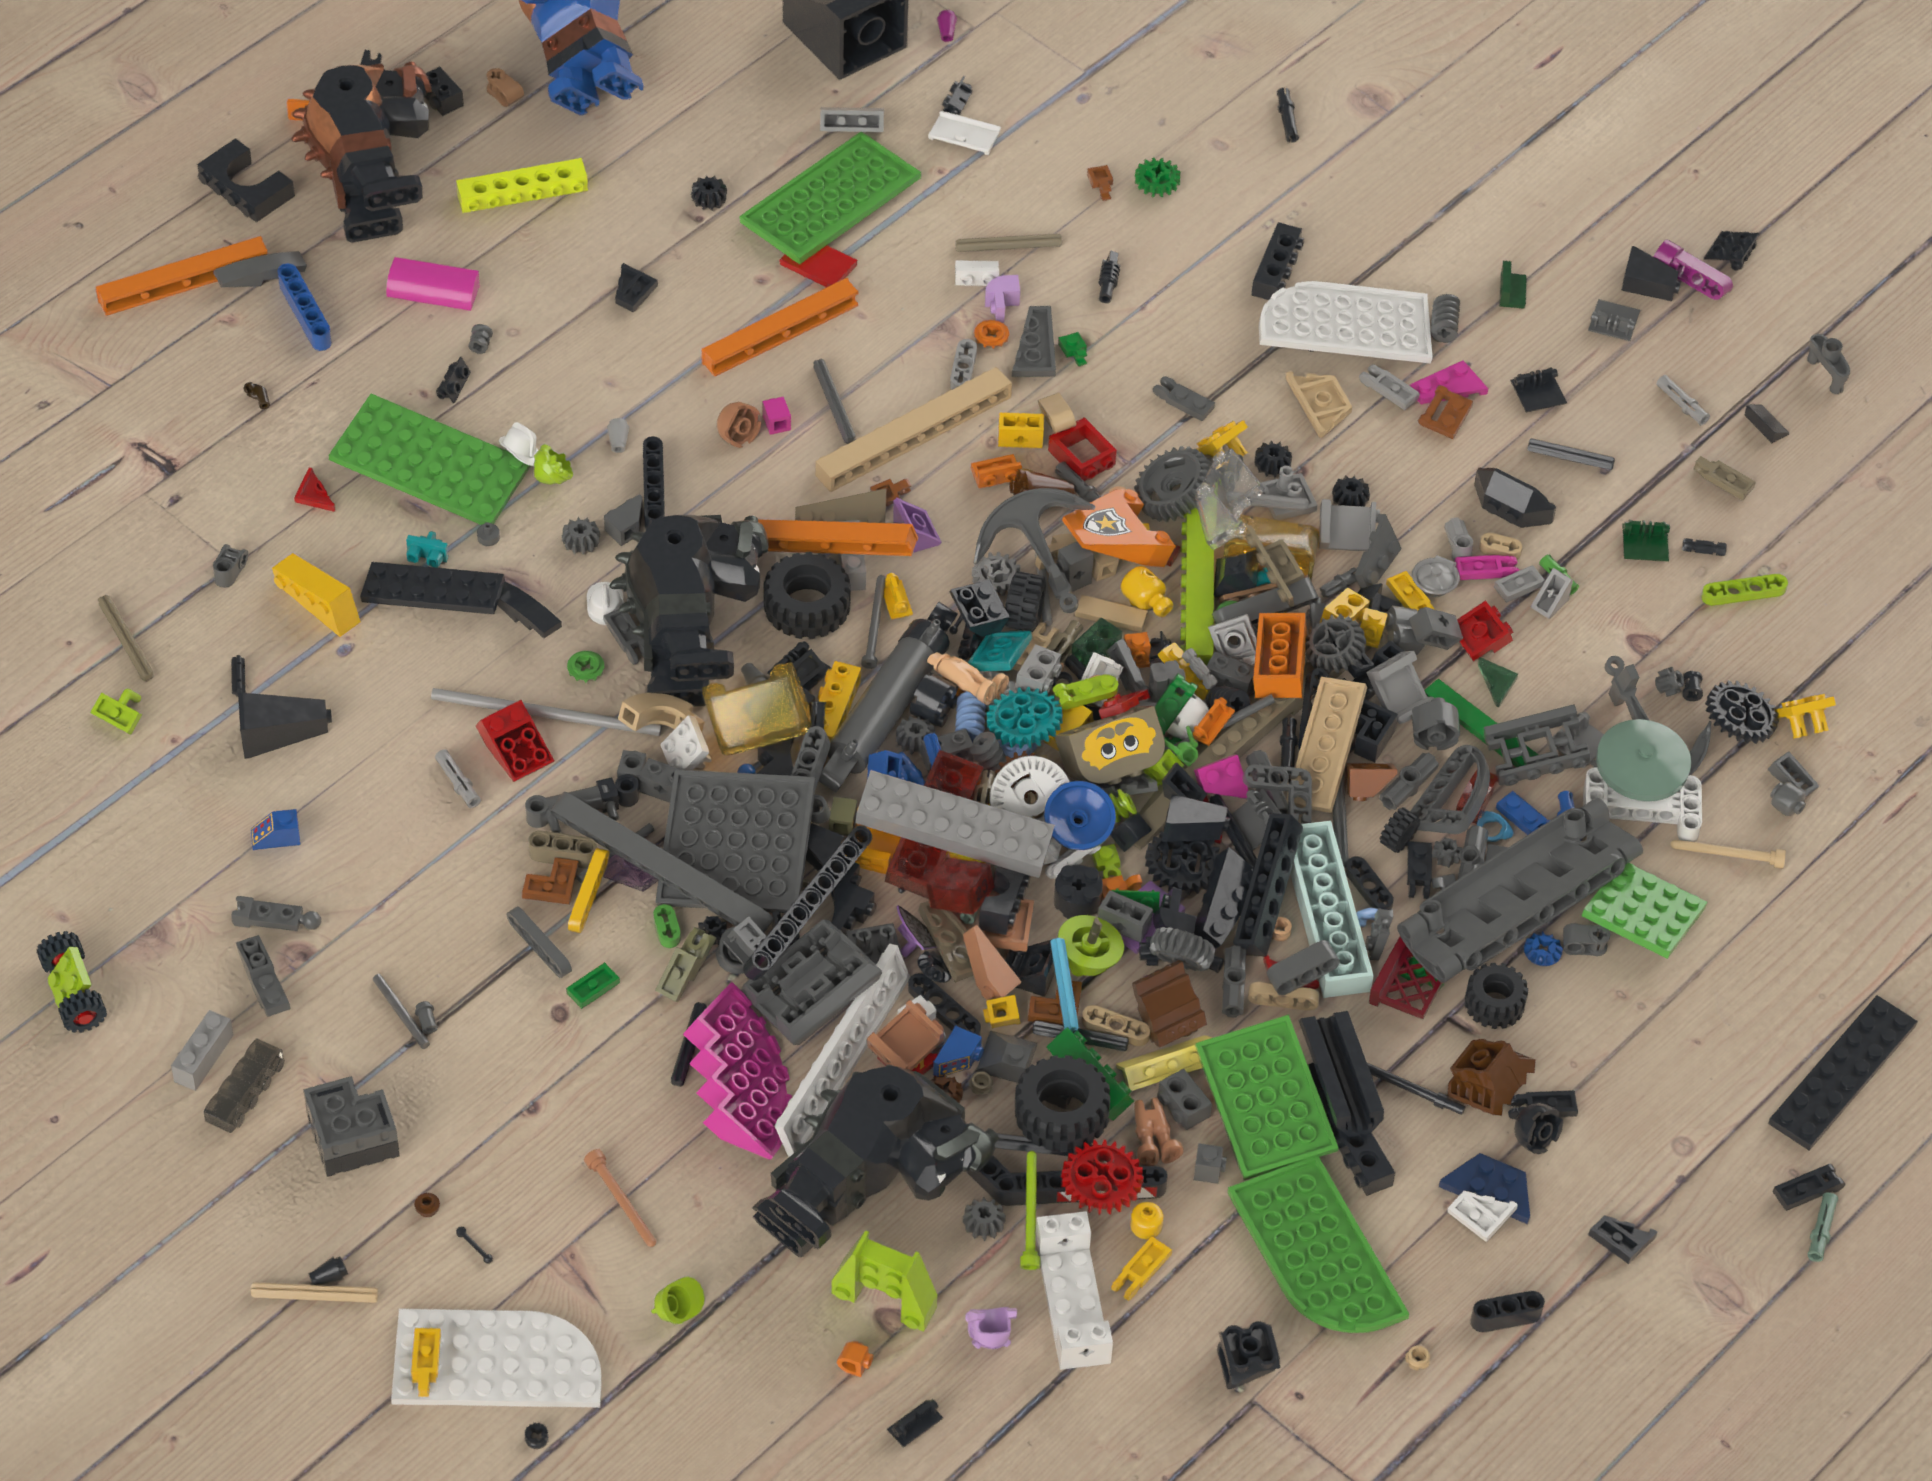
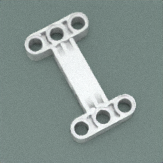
(1680, 809)

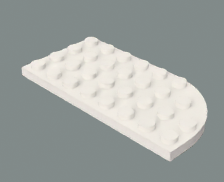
(1348, 321)
(499, 1360)

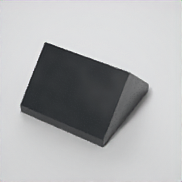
(1036, 968)

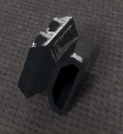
(1247, 1353)

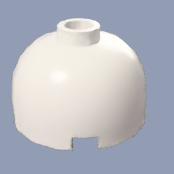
(1189, 716)

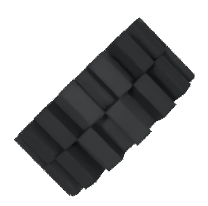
(1399, 830)

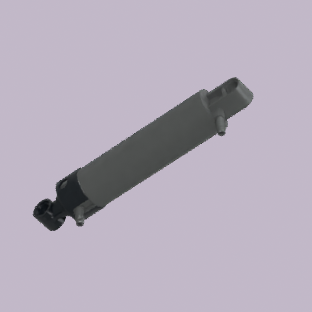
(886, 696)

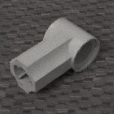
(1458, 537)

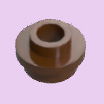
(427, 1210)

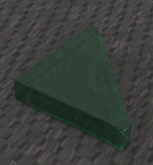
(1498, 679)

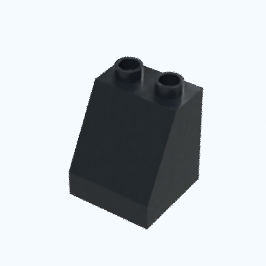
(848, 32)

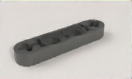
(539, 942)

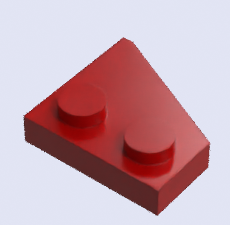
(1120, 704)

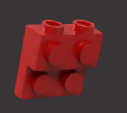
(1483, 631)

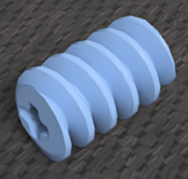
(970, 715)

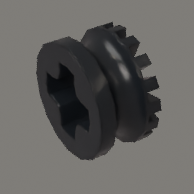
(537, 1428)

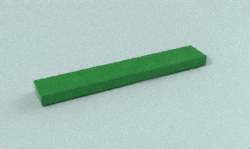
(1472, 718)

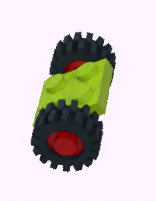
(70, 982)

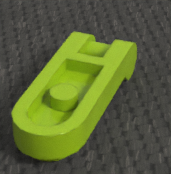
(1086, 691)

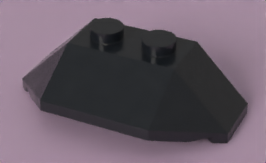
(1512, 499)

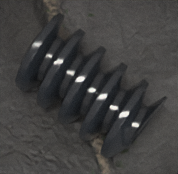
(1235, 698)

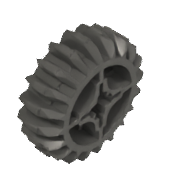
(1348, 638)
(1176, 945)

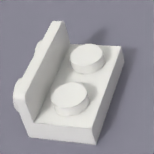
(975, 272)

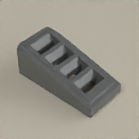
(1796, 768)

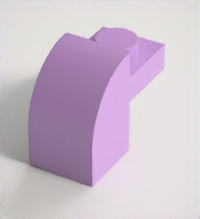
(1000, 293)

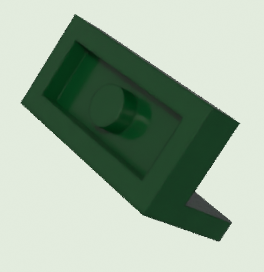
(1512, 288)

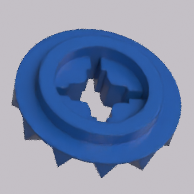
(1540, 956)

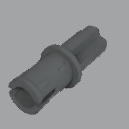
(1339, 583)

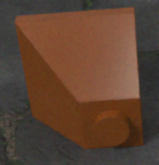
(1367, 779)

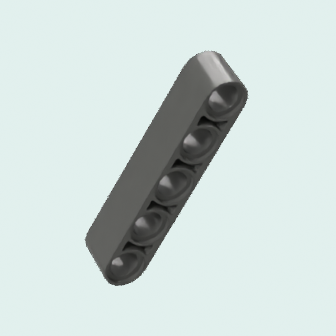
(1269, 602)

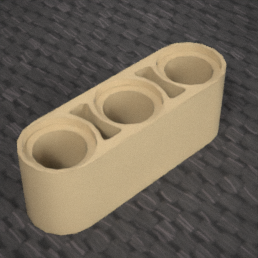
(1057, 412)

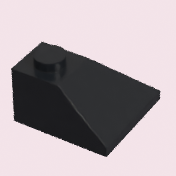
(1236, 573)

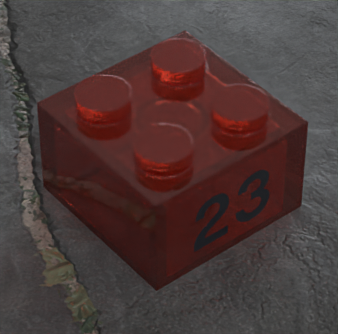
(960, 885)

